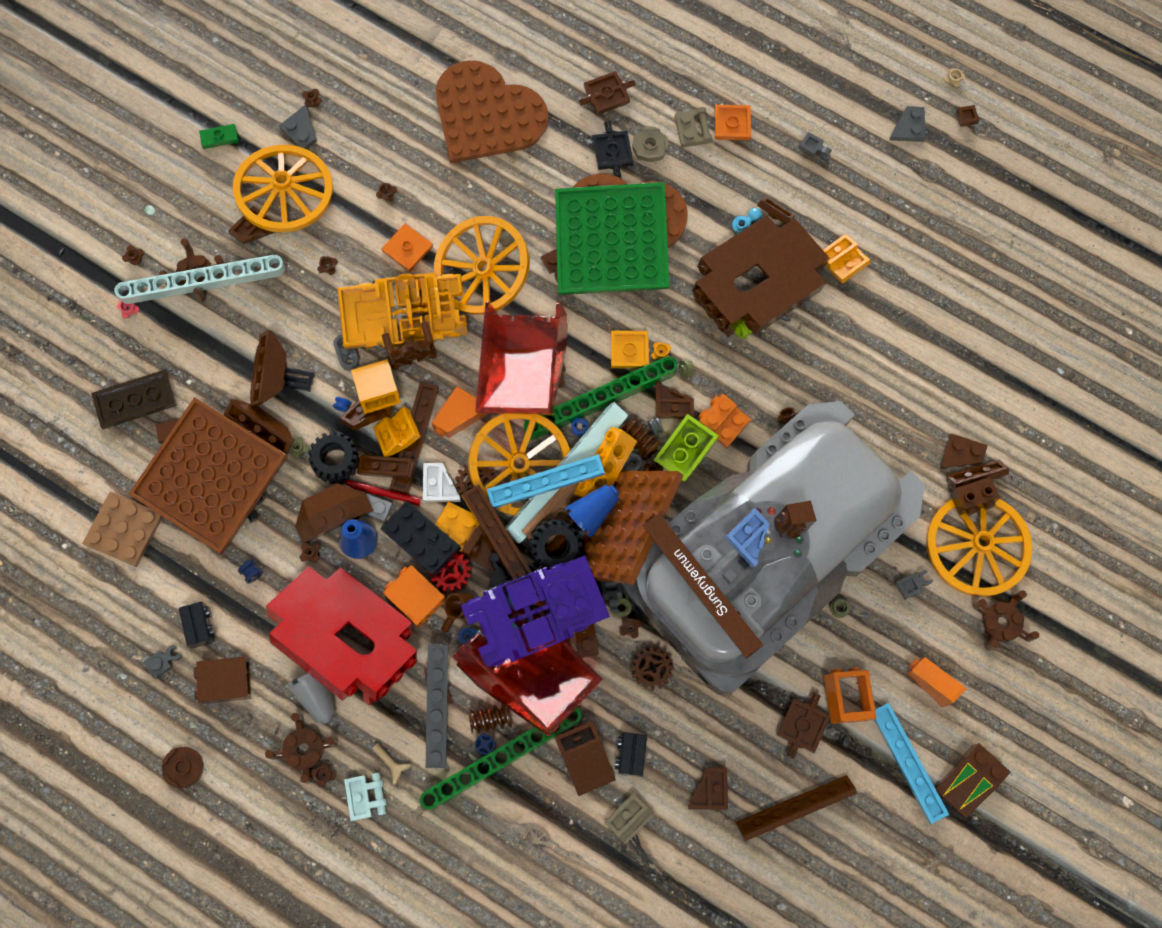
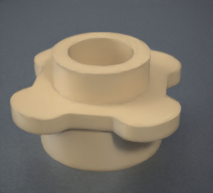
(956, 73)

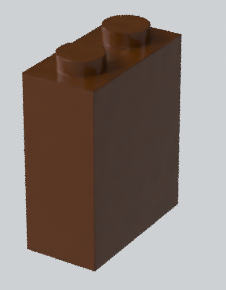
(222, 680)

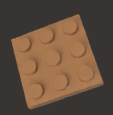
(123, 529)

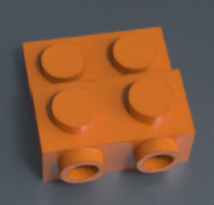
(724, 419)

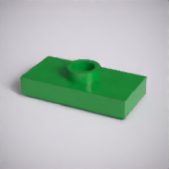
(218, 136)

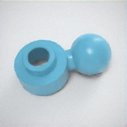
(753, 216)

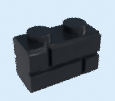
(197, 624)
(631, 754)

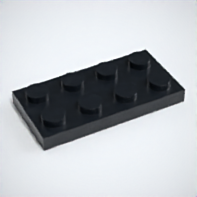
(421, 538)

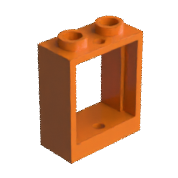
(835, 698)

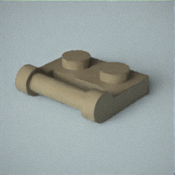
(687, 128)

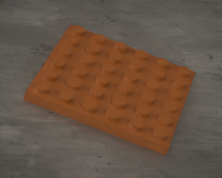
(208, 475)
(621, 541)

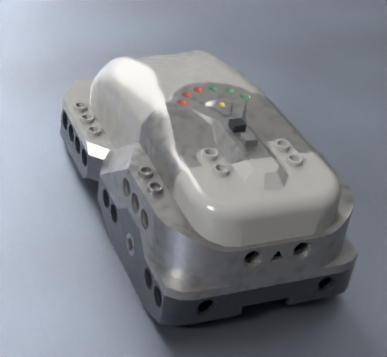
(857, 515)

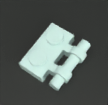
(358, 796)

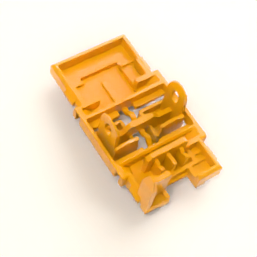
(367, 310)

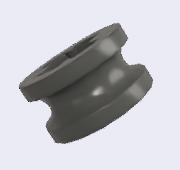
(655, 426)

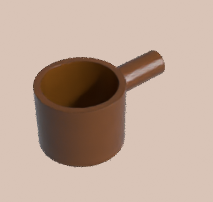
(453, 608)

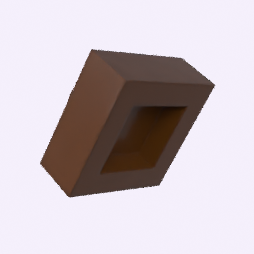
(967, 115)

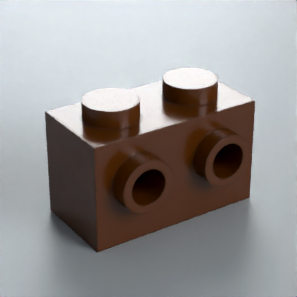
(975, 496)
(795, 519)

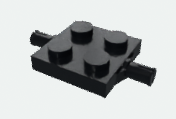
(612, 149)

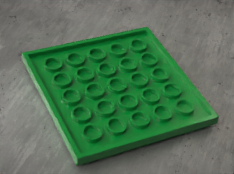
(611, 238)

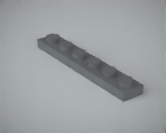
(437, 706)

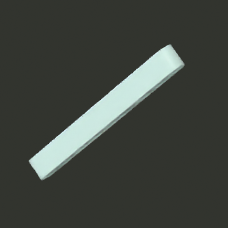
(191, 276)
(586, 447)

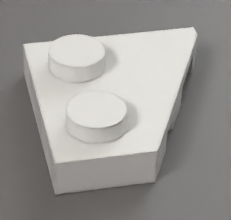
(438, 484)

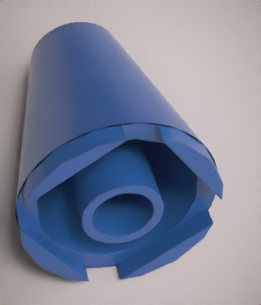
(593, 508)
(357, 539)

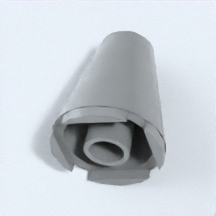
(313, 697)

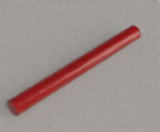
(384, 492)

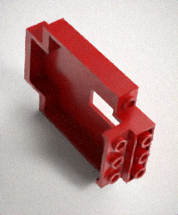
(313, 614)

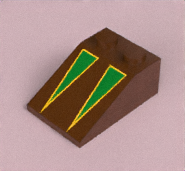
(972, 780)

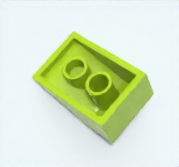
(687, 447)

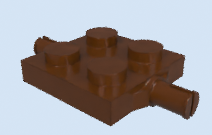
(606, 92)
(803, 725)

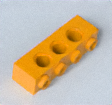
(613, 454)

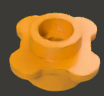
(660, 347)

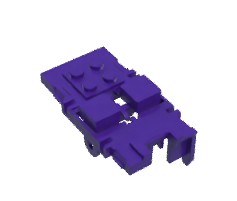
(567, 595)

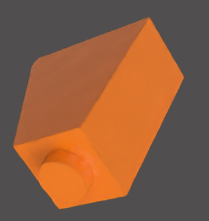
(456, 414)
(935, 682)

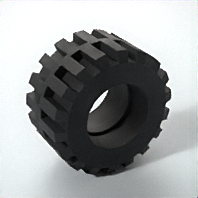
(323, 447)
(547, 530)

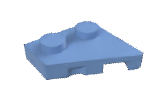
(748, 536)

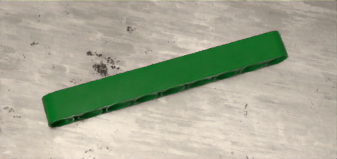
(607, 391)
(494, 767)

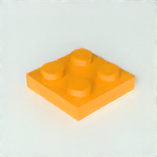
(629, 349)
(457, 523)

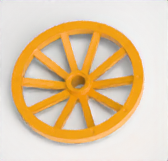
(282, 189)
(480, 262)
(482, 436)
(976, 548)

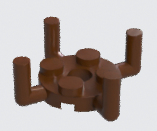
(193, 262)
(410, 350)
(1014, 619)
(292, 743)

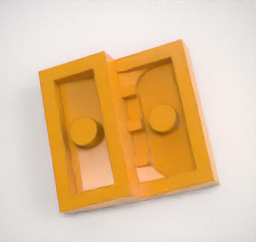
(845, 258)
(396, 432)

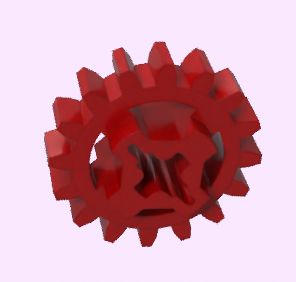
(460, 579)

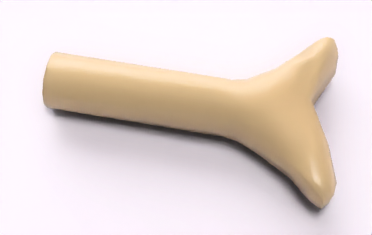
(395, 768)

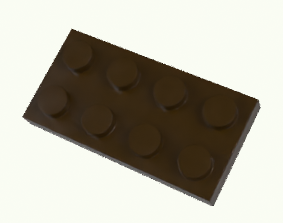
(134, 399)

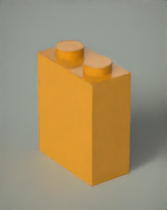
(375, 386)

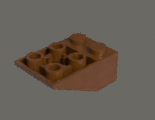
(585, 758)

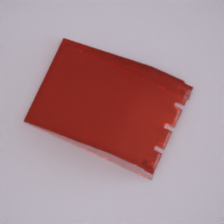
(520, 362)
(537, 687)

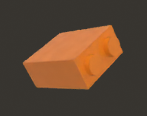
(414, 596)

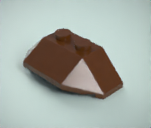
(267, 369)
(260, 424)
(330, 511)

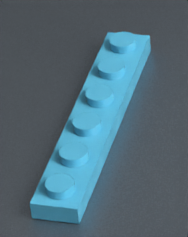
(546, 481)
(910, 764)

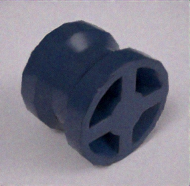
(250, 571)
(483, 742)

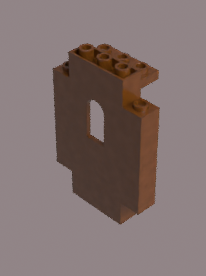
(783, 254)

